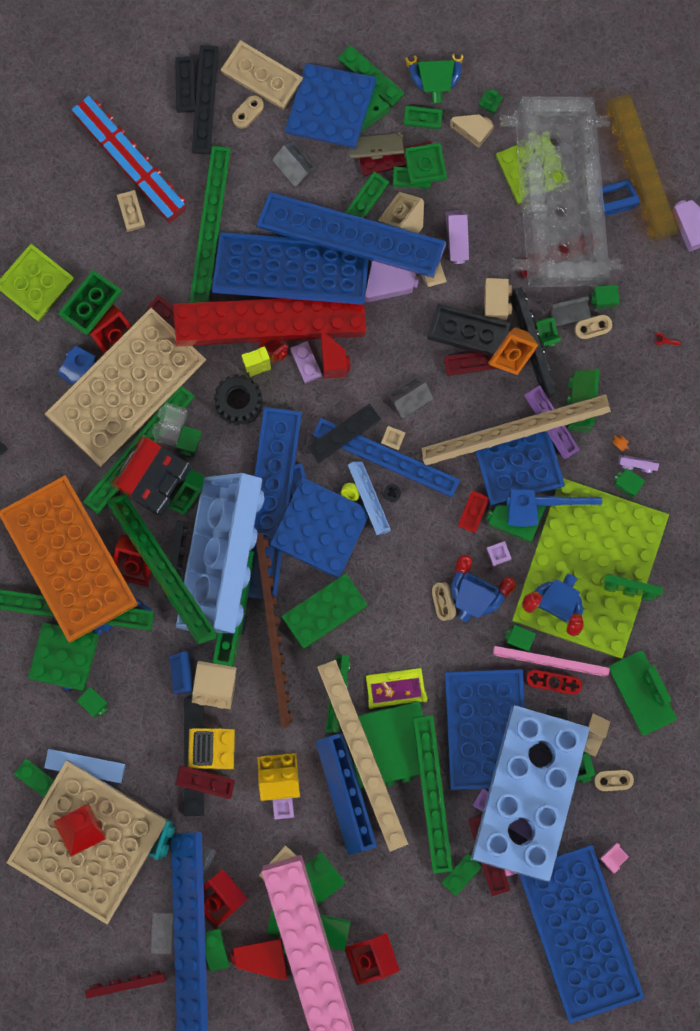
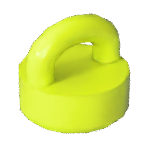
(350, 491)

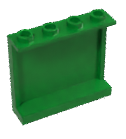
(393, 742)

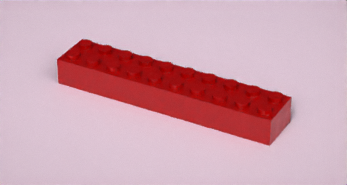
(265, 321)

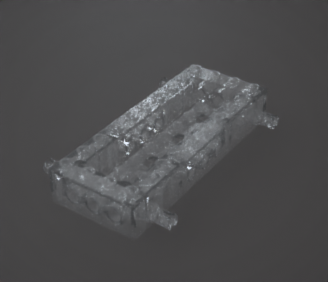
(578, 194)

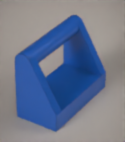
(624, 204)
(181, 673)

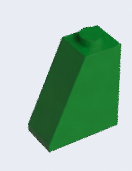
(499, 521)

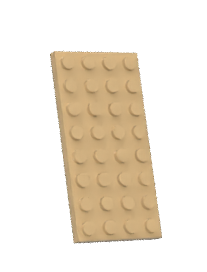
(124, 388)

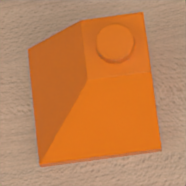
(514, 351)

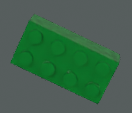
(324, 611)

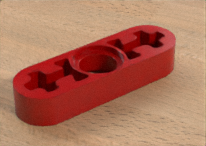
(567, 690)

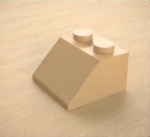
(214, 685)

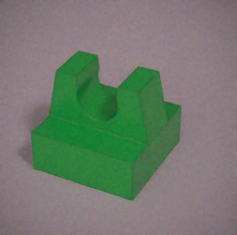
(490, 101)

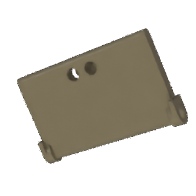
(377, 146)

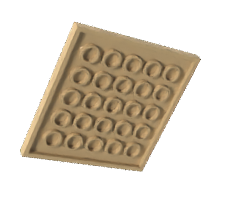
(103, 873)

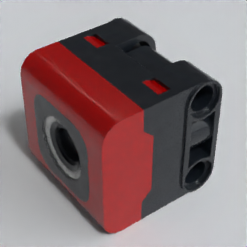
(150, 475)

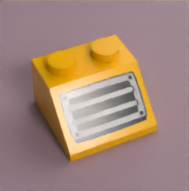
(211, 748)

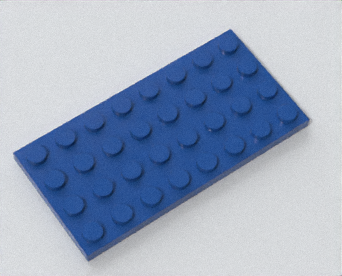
(287, 269)
(582, 936)

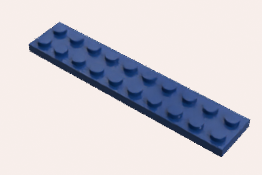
(351, 234)
(276, 468)
(189, 932)

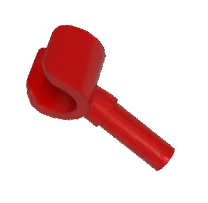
(665, 340)

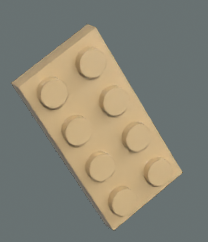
(261, 75)

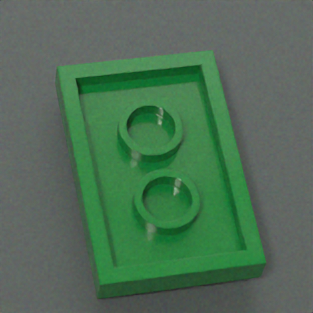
(631, 587)

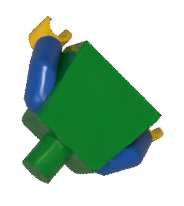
(435, 75)

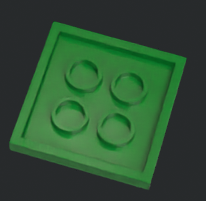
(63, 662)

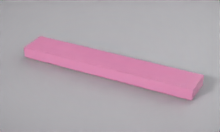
(550, 661)

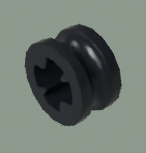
(386, 492)

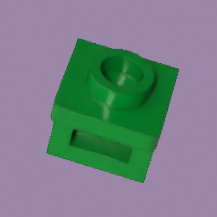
(547, 331)

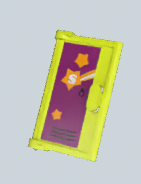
(403, 688)

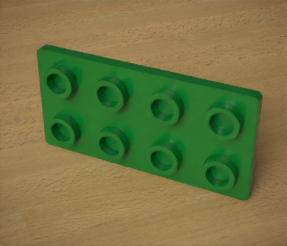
(643, 692)
(335, 930)

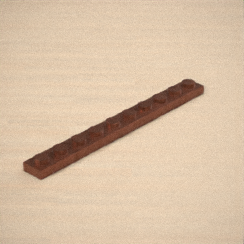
(275, 639)

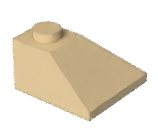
(404, 213)

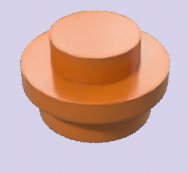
(620, 442)

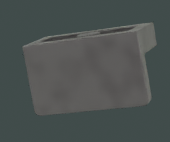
(294, 163)
(570, 311)
(410, 396)

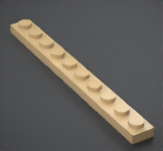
(516, 429)
(362, 755)

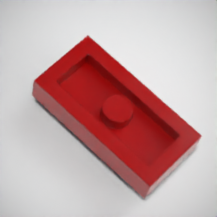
(473, 512)

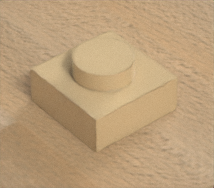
(393, 438)

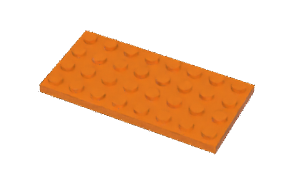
(67, 559)

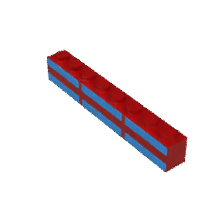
(130, 161)

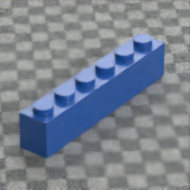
(346, 794)

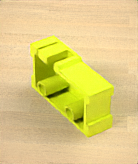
(256, 361)

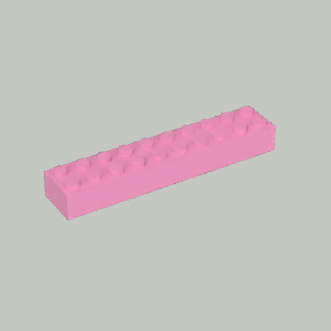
(306, 945)

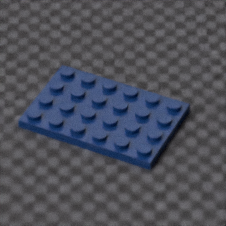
(476, 722)

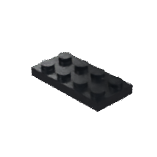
(467, 330)

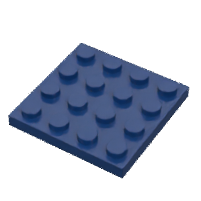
(330, 105)
(519, 465)
(320, 528)

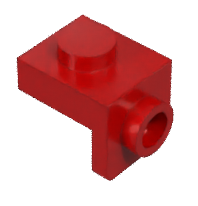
(275, 350)

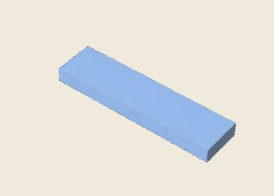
(369, 497)
(99, 768)

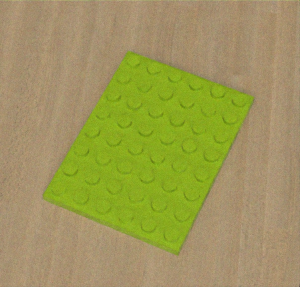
(589, 543)

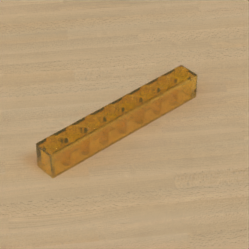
(641, 168)

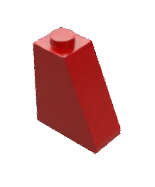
(261, 958)

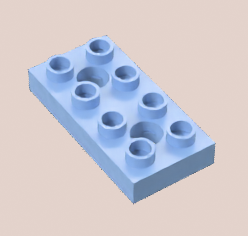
(221, 548)
(530, 793)

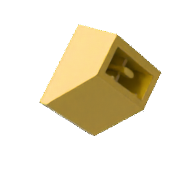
(278, 777)

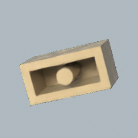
(496, 298)

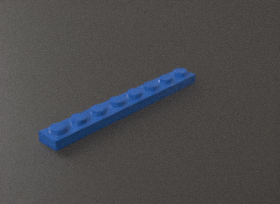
(395, 461)

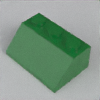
(89, 303)
(583, 387)
(323, 878)

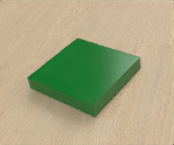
(425, 164)

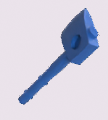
(76, 364)
(523, 505)

